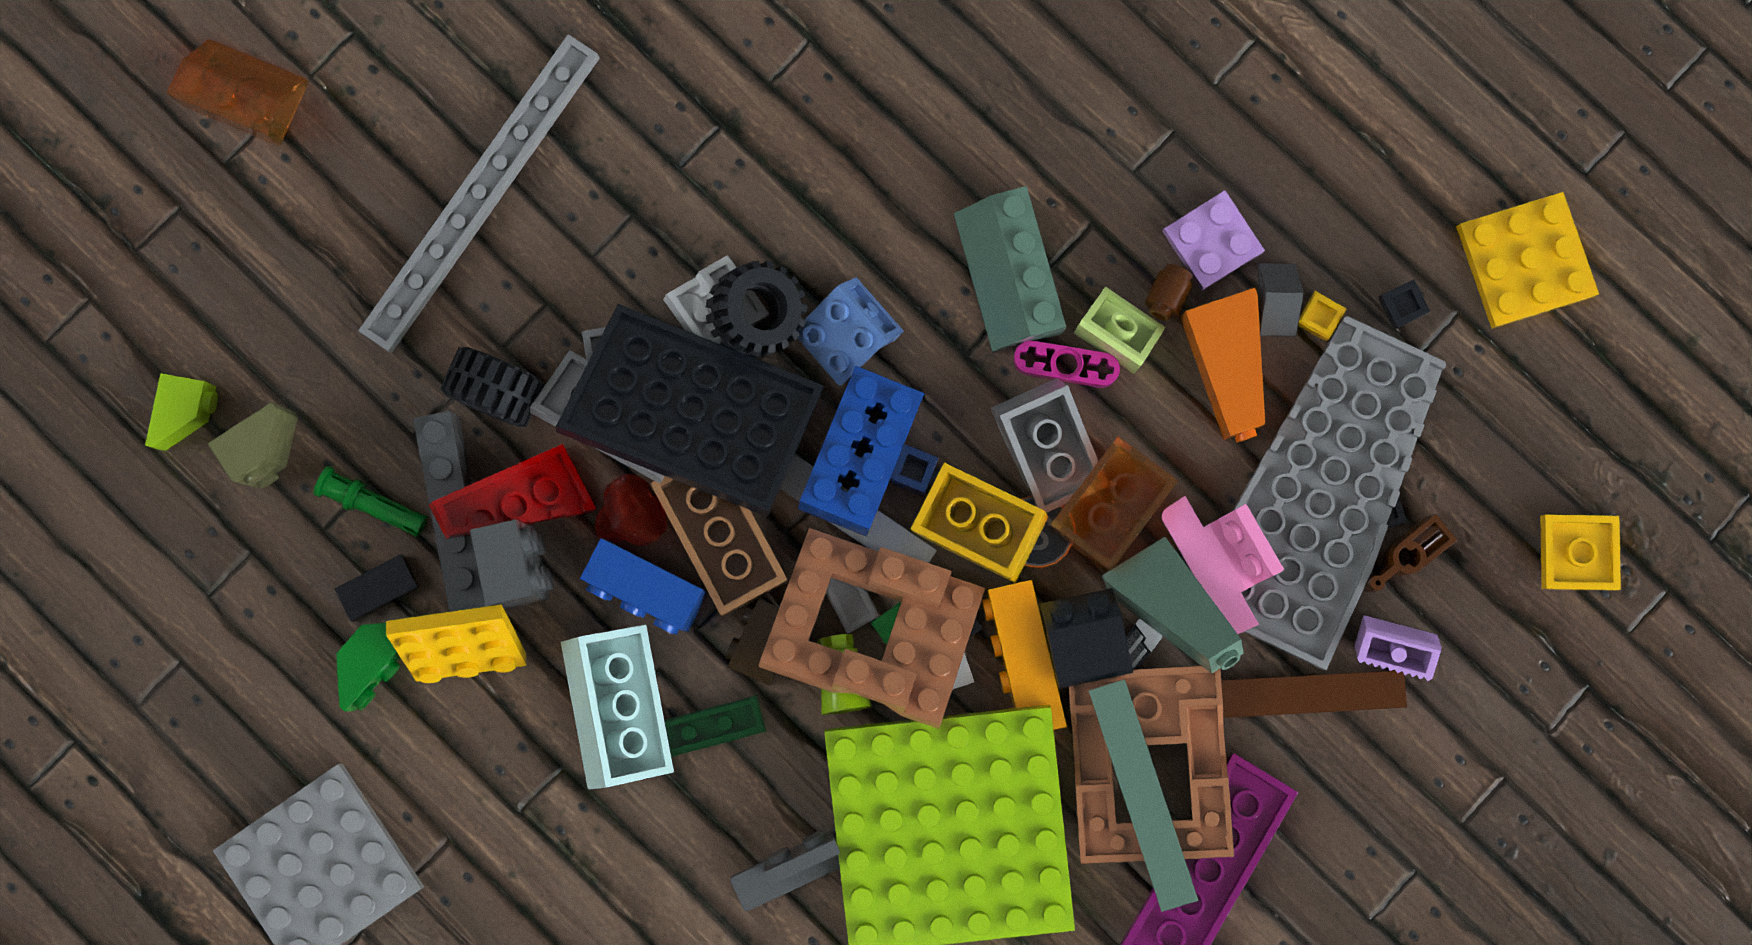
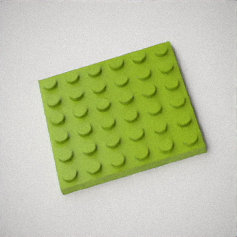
(950, 829)

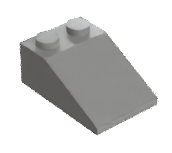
(1047, 442)

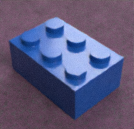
(643, 587)

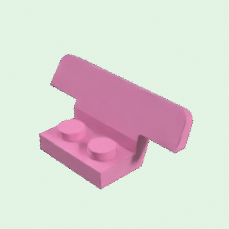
(1224, 557)

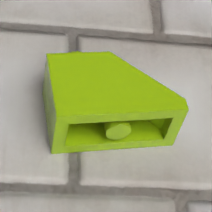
(179, 410)

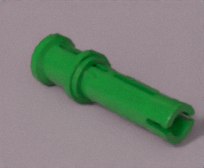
(356, 496)

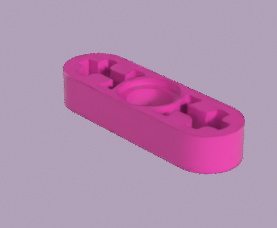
(1041, 352)

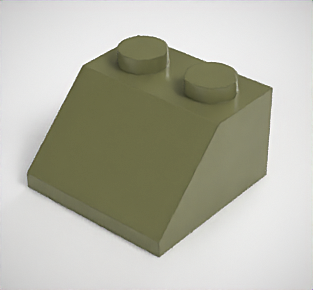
(257, 446)

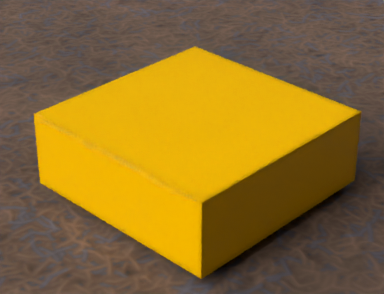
(1320, 316)

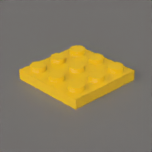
(1527, 260)
(457, 643)

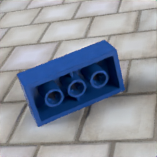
(850, 429)

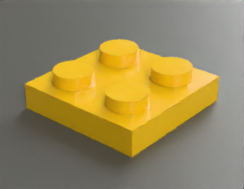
(1580, 552)

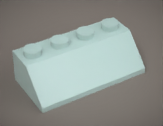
(617, 707)

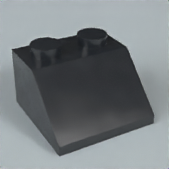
(1085, 638)

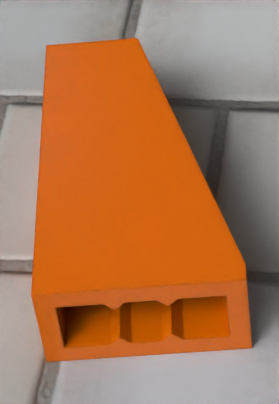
(1229, 359)

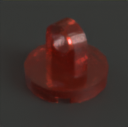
(632, 511)

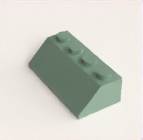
(1010, 270)

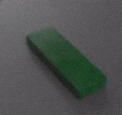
(714, 725)

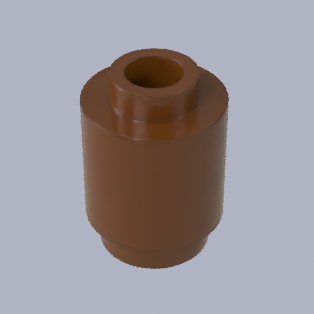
(1169, 292)

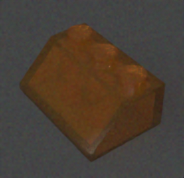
(238, 90)
(1113, 504)

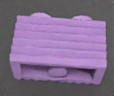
(1397, 647)

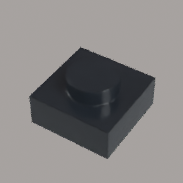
(1404, 304)

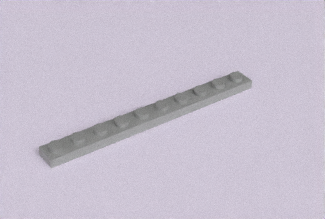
(479, 194)

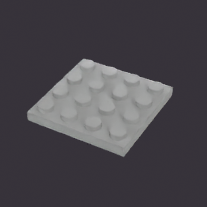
(319, 865)

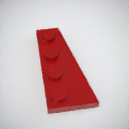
(529, 492)

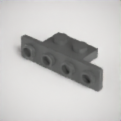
(787, 870)

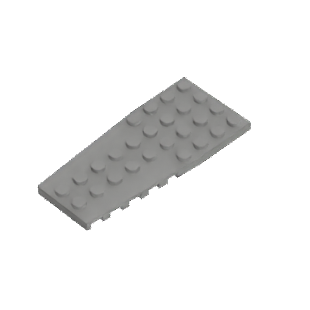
(1333, 485)

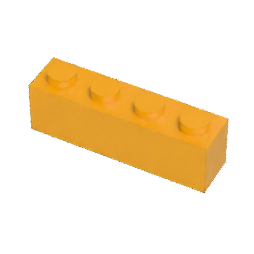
(1023, 648)

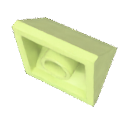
(1120, 330)

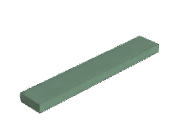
(1143, 795)

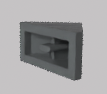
(1279, 299)

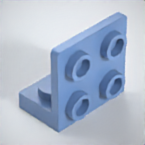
(847, 330)

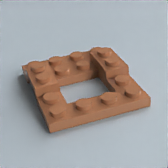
(922, 646)
(1172, 708)

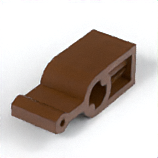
(1422, 542)

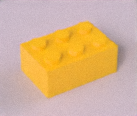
(979, 522)

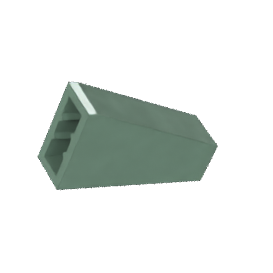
(1174, 603)

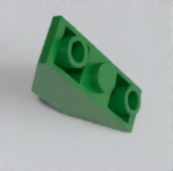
(363, 664)

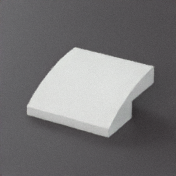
(690, 299)

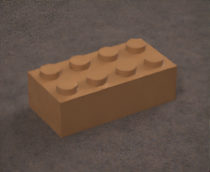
(722, 545)

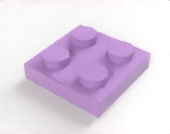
(1213, 240)

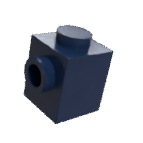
(914, 470)

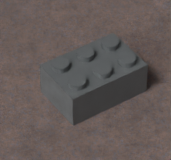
(511, 564)

